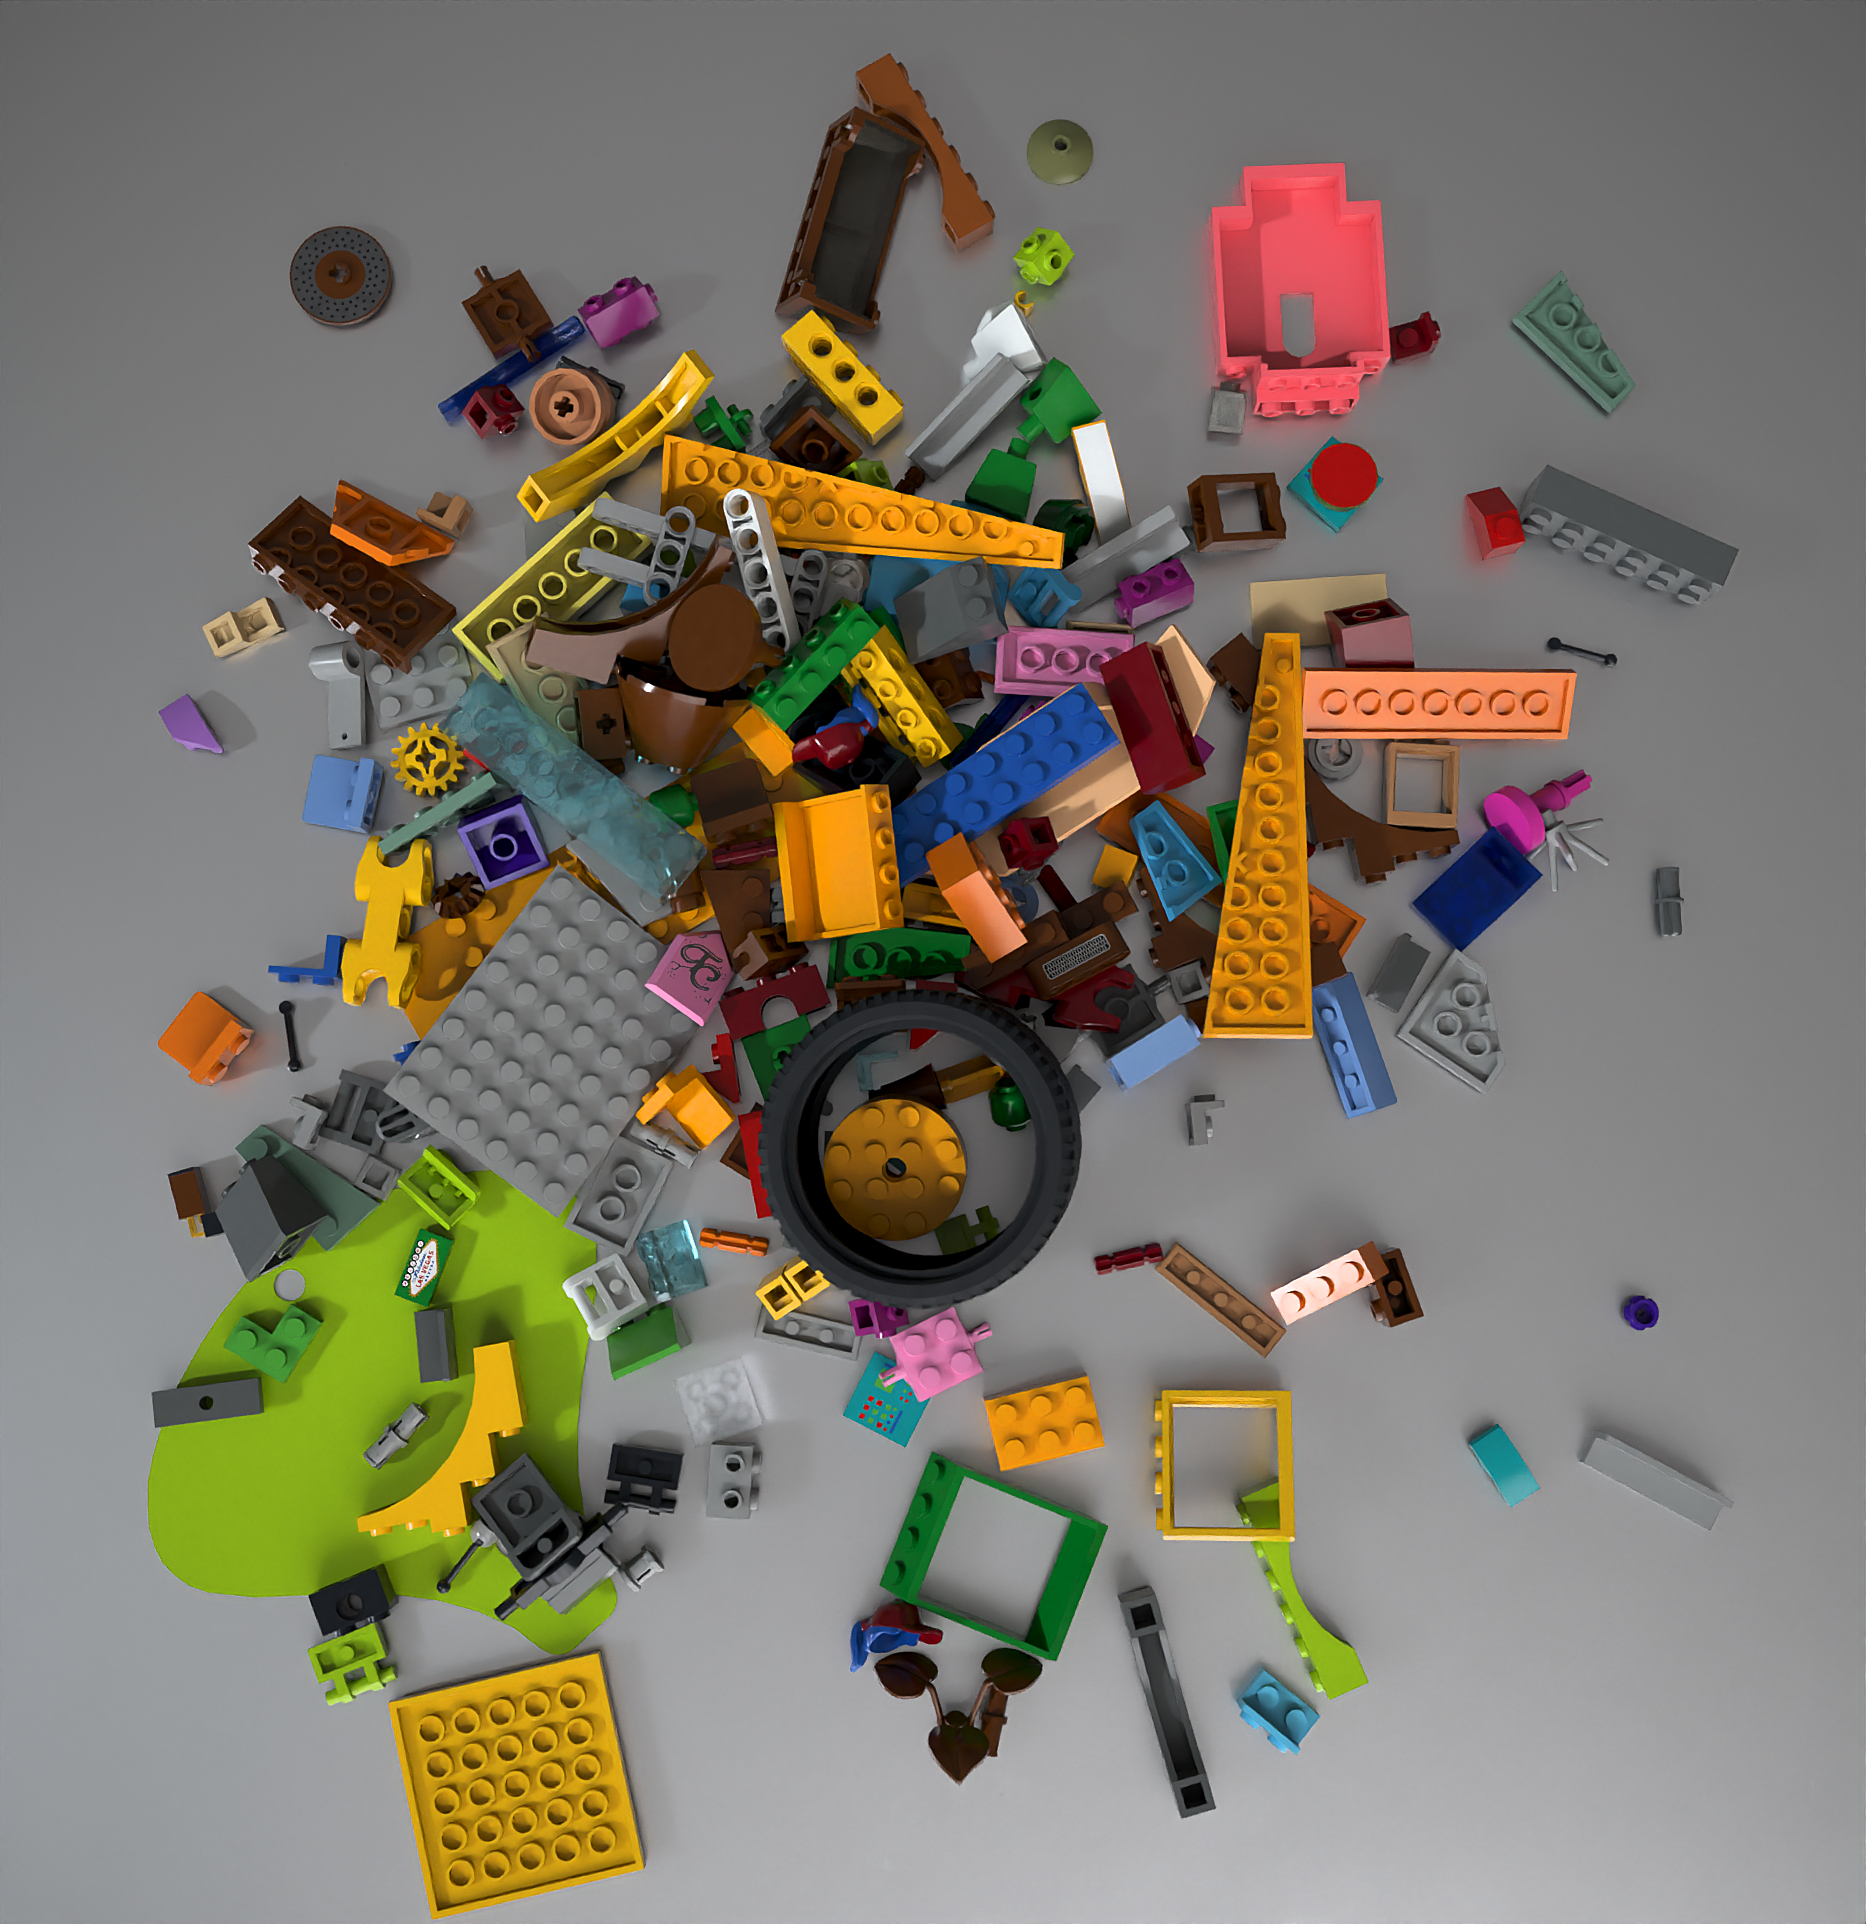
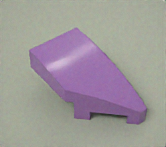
(188, 725)

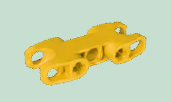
(387, 924)

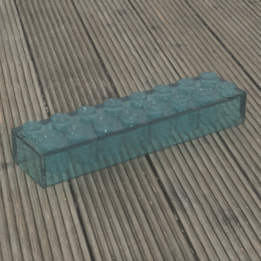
(573, 789)

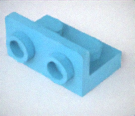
(1277, 1711)

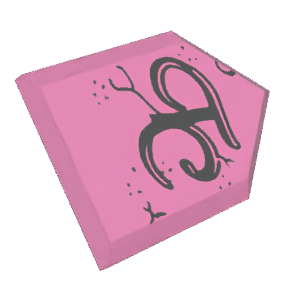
(693, 973)

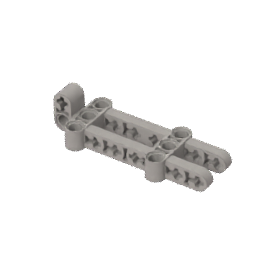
(699, 540)

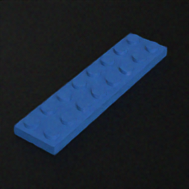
(1001, 778)

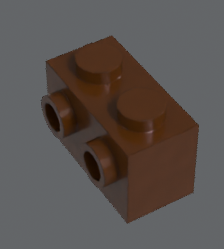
(1394, 1293)

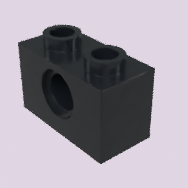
(332, 1606)

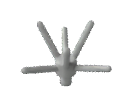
(1558, 834)

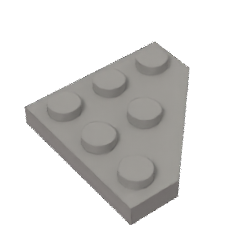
(1458, 1023)

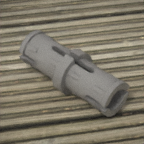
(665, 1142)
(396, 1435)

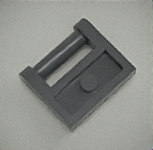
(370, 1104)

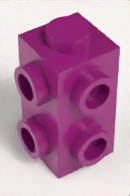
(619, 311)
(1154, 593)

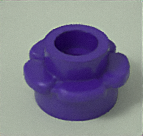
(1650, 1310)

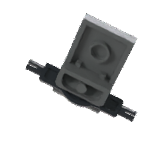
(545, 1539)

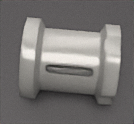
(640, 1567)

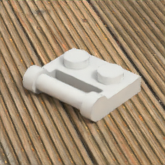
(615, 1289)

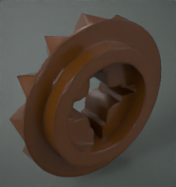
(453, 907)

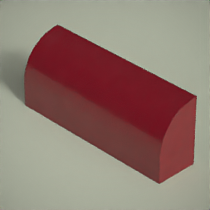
(1152, 719)

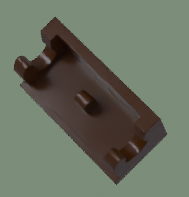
(769, 952)

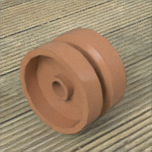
(553, 401)

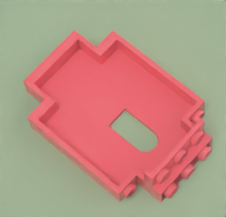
(1299, 239)

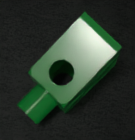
(1056, 404)
(1005, 482)

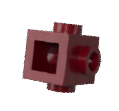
(493, 411)
(1028, 842)

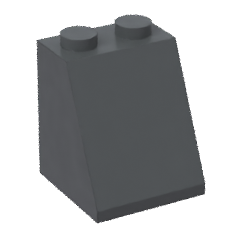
(267, 1216)

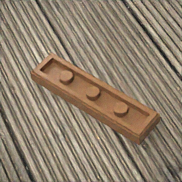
(1220, 1299)

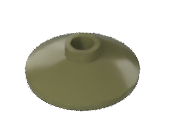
(1055, 165)

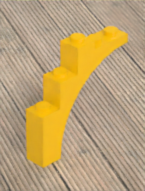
(621, 448)
(445, 1498)

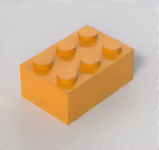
(1044, 1421)

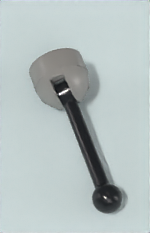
(482, 1537)

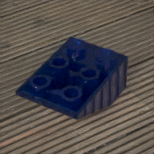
(1476, 888)

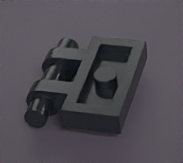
(644, 1467)

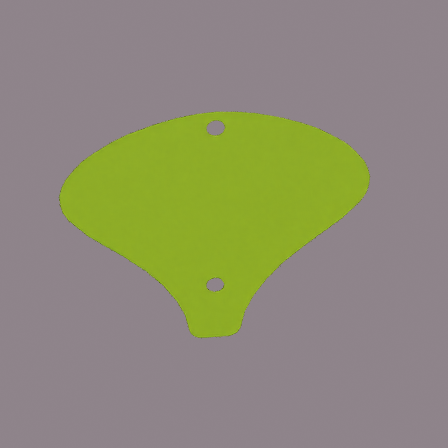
(277, 1493)

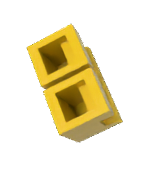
(789, 1286)

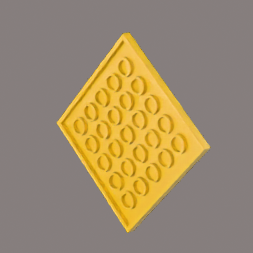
(516, 1785)

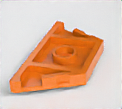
(382, 529)

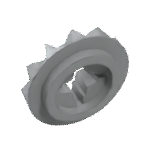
(1341, 766)

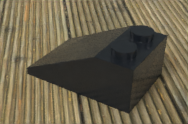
(874, 766)

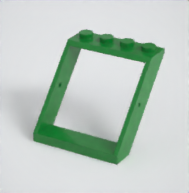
(924, 1528)

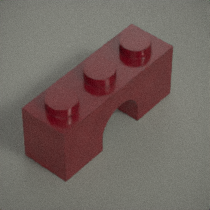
(745, 1009)

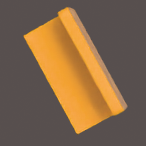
(766, 741)

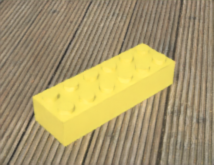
(550, 584)

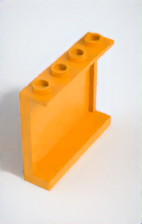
(838, 864)

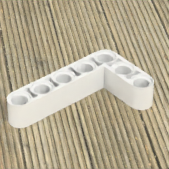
(750, 562)

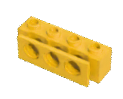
(817, 335)
(905, 699)

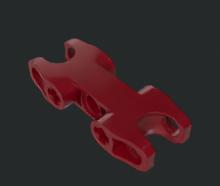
(1073, 1007)

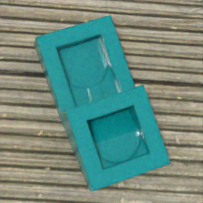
(1504, 1465)

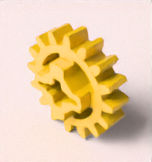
(414, 761)

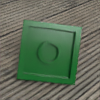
(771, 1047)

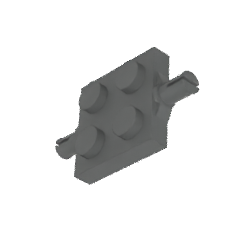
(1134, 1007)

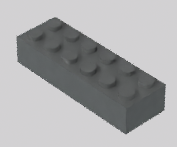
(1625, 536)

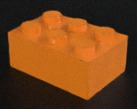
(977, 896)

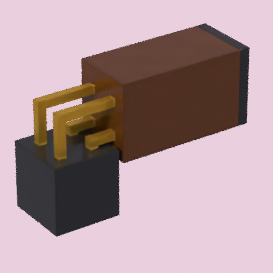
(192, 1201)

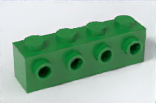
(813, 663)

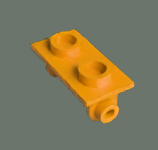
(969, 1078)

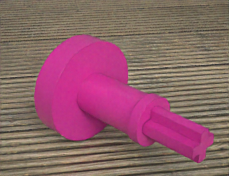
(1519, 815)

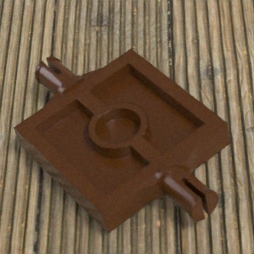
(507, 314)

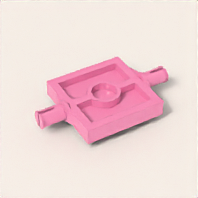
(935, 1354)

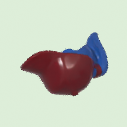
(843, 737)
(889, 1628)

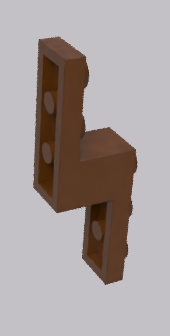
(1053, 931)

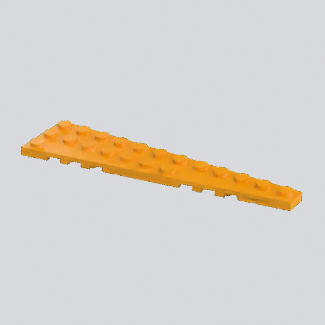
(842, 514)
(1264, 928)

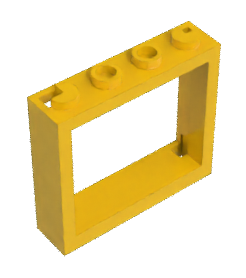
(1165, 1449)

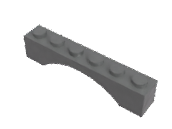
(1166, 1702)

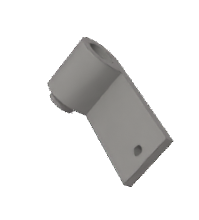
(344, 670)

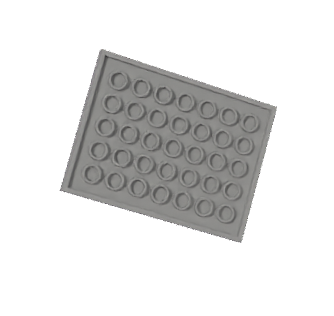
(548, 1044)

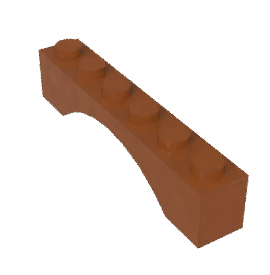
(891, 98)

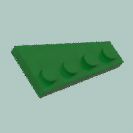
(897, 952)

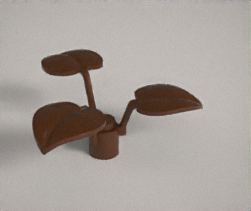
(955, 1741)

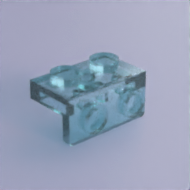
(671, 1261)

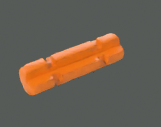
(734, 1242)

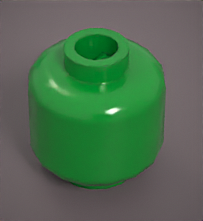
(676, 804)
(1008, 1106)

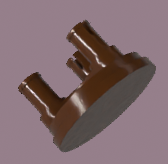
(718, 639)

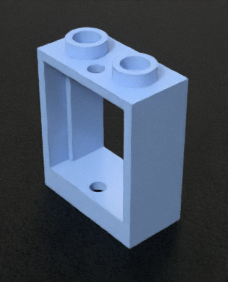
(1153, 1052)

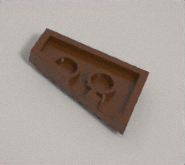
(740, 905)

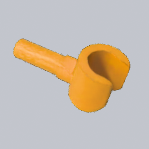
(577, 870)

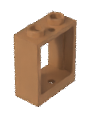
(1422, 821)

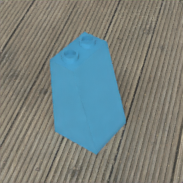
(896, 575)

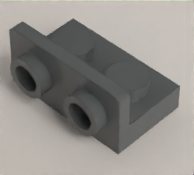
(795, 395)

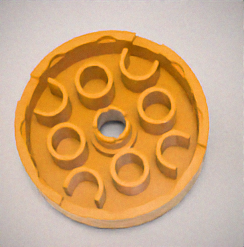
(878, 1199)

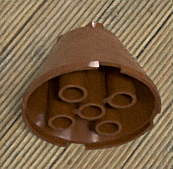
(671, 719)

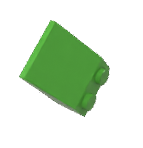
(647, 1340)

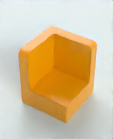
(1115, 866)

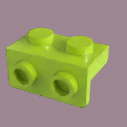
(440, 1186)

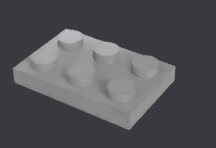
(619, 1195)

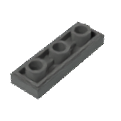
(189, 1403)

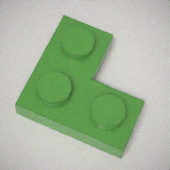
(275, 1351)

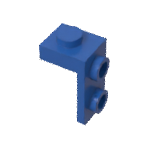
(332, 965)

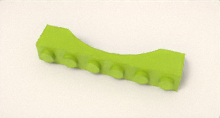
(1332, 1658)

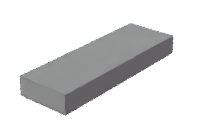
(810, 1333)

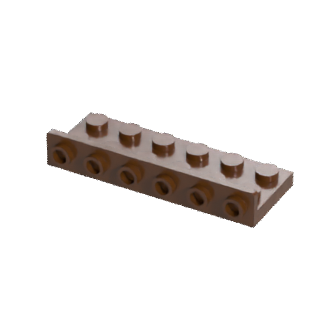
(357, 593)

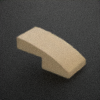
(243, 629)

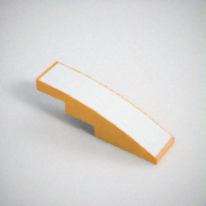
(1101, 480)

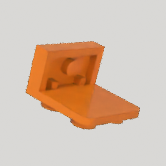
(205, 1039)

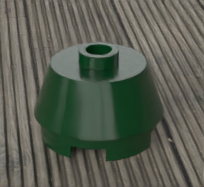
(1067, 517)

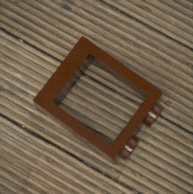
(1207, 514)

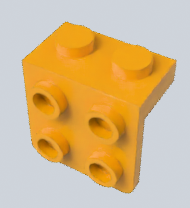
(691, 1104)

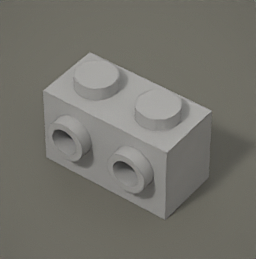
(731, 1480)

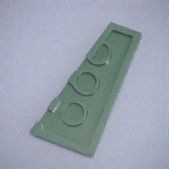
(1570, 339)
(447, 813)
(338, 1196)

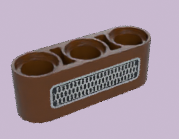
(1077, 960)

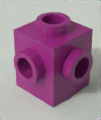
(881, 1321)

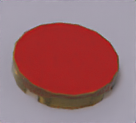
(1343, 477)

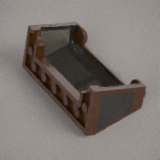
(849, 221)

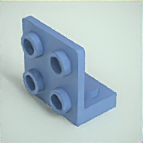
(343, 793)

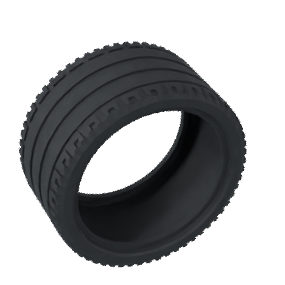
(796, 1181)

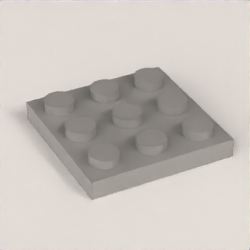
(431, 689)

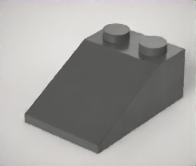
(951, 611)

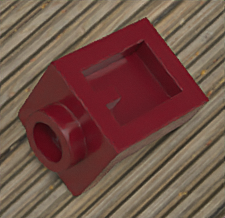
(1414, 339)

